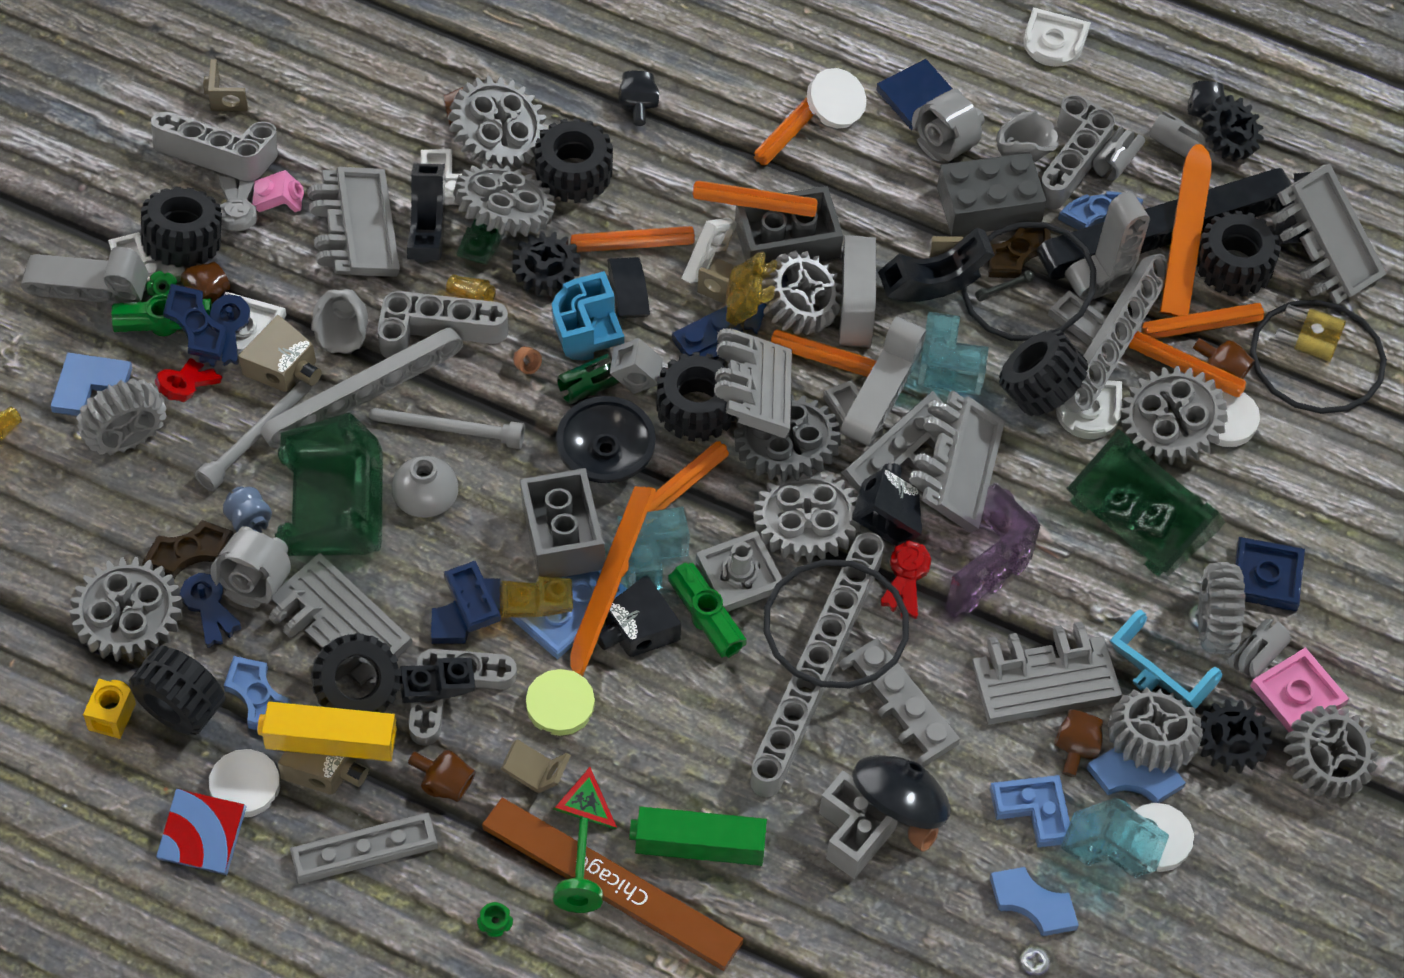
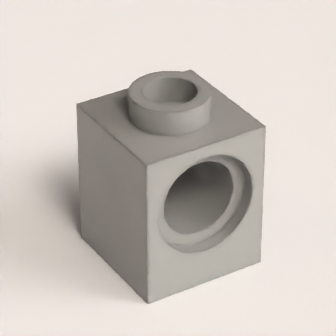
(636, 365)

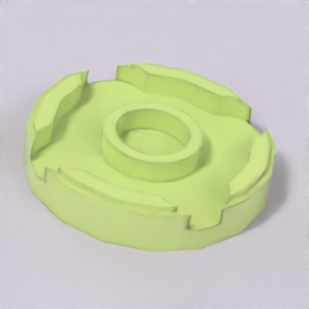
(560, 702)

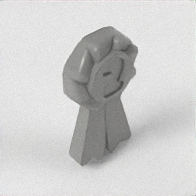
(237, 212)

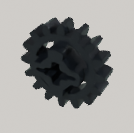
(1232, 128)
(545, 262)
(1245, 747)

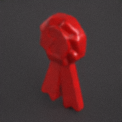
(183, 383)
(909, 564)

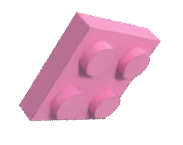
(1297, 687)

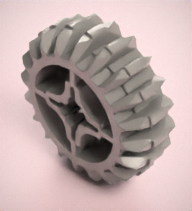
(805, 283)
(121, 416)
(1221, 607)
(1155, 730)
(1346, 741)

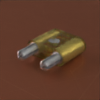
(1318, 335)

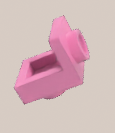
(278, 190)

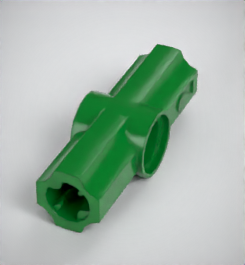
(146, 316)
(717, 624)

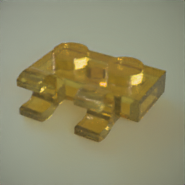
(747, 289)

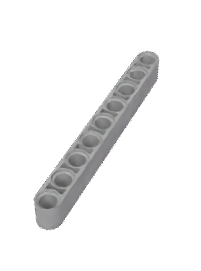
(822, 648)

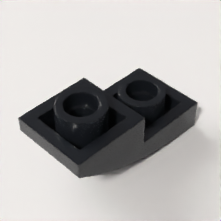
(629, 287)
(439, 681)

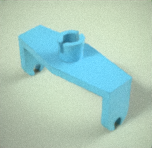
(1151, 674)

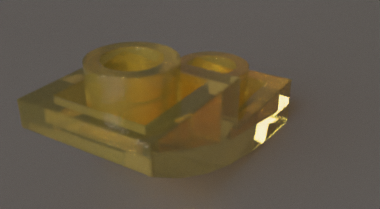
(537, 599)

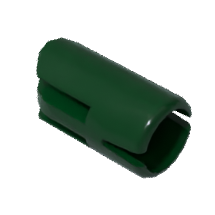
(580, 380)

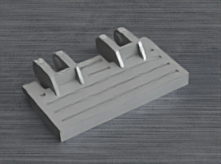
(358, 222)
(1333, 233)
(755, 381)
(962, 461)
(336, 610)
(1042, 684)

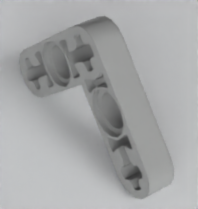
(436, 709)

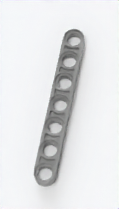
(1127, 328)
(366, 384)

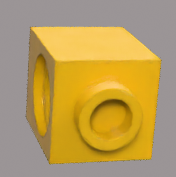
(114, 720)

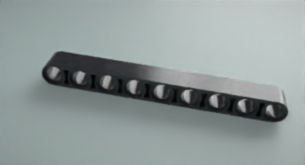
(1250, 195)

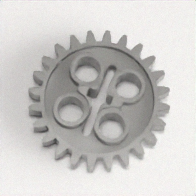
(496, 122)
(504, 199)
(1202, 403)
(806, 516)
(100, 599)

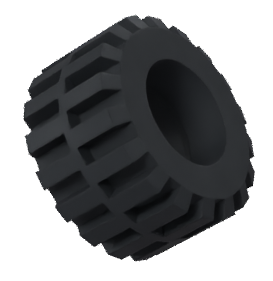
(579, 141)
(181, 227)
(1240, 234)
(1043, 372)
(685, 416)
(356, 646)
(177, 690)

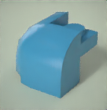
(586, 317)

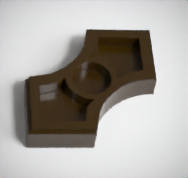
(1015, 252)
(196, 546)

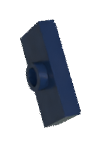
(472, 596)

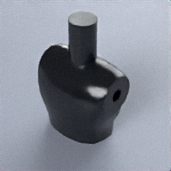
(638, 92)
(1202, 95)

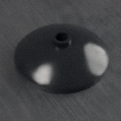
(606, 425)
(902, 791)

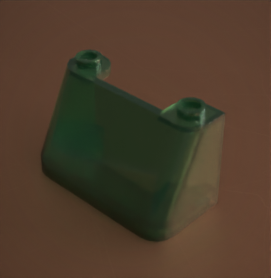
(1128, 467)
(334, 488)

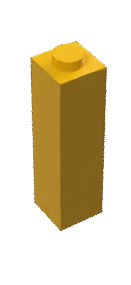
(328, 731)

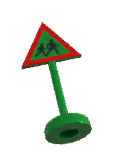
(587, 803)

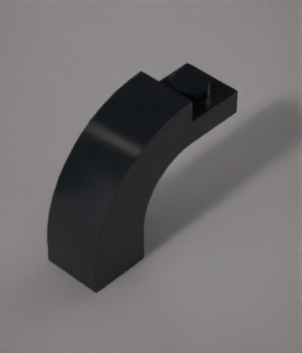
(427, 212)
(938, 276)

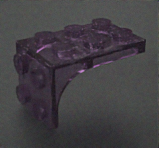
(1008, 556)

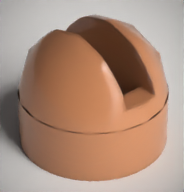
(531, 355)
(921, 837)

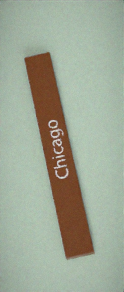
(619, 886)

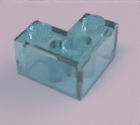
(949, 363)
(661, 537)
(1115, 834)

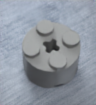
(948, 126)
(251, 567)

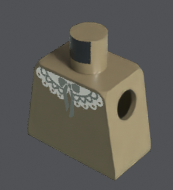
(280, 357)
(321, 771)

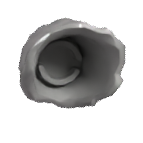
(1027, 134)
(339, 321)

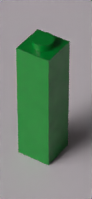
(699, 836)

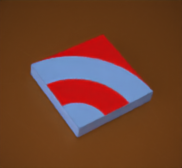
(201, 831)

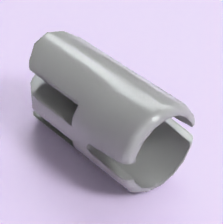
(1177, 134)
(1117, 153)
(1260, 648)

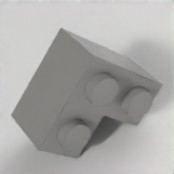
(860, 826)

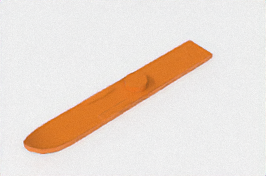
(1186, 232)
(610, 577)

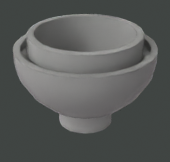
(424, 495)

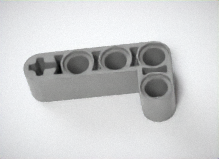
(1089, 130)
(214, 148)
(1116, 250)
(110, 281)
(858, 291)
(408, 313)
(885, 382)

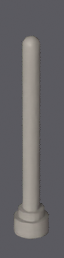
(509, 434)
(211, 474)

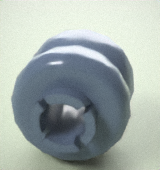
(247, 509)

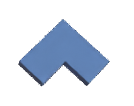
(81, 376)
(1038, 798)

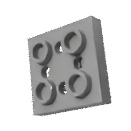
(737, 562)

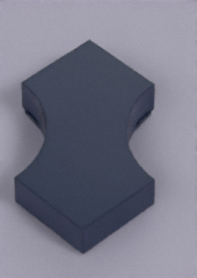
(204, 335)
(448, 624)

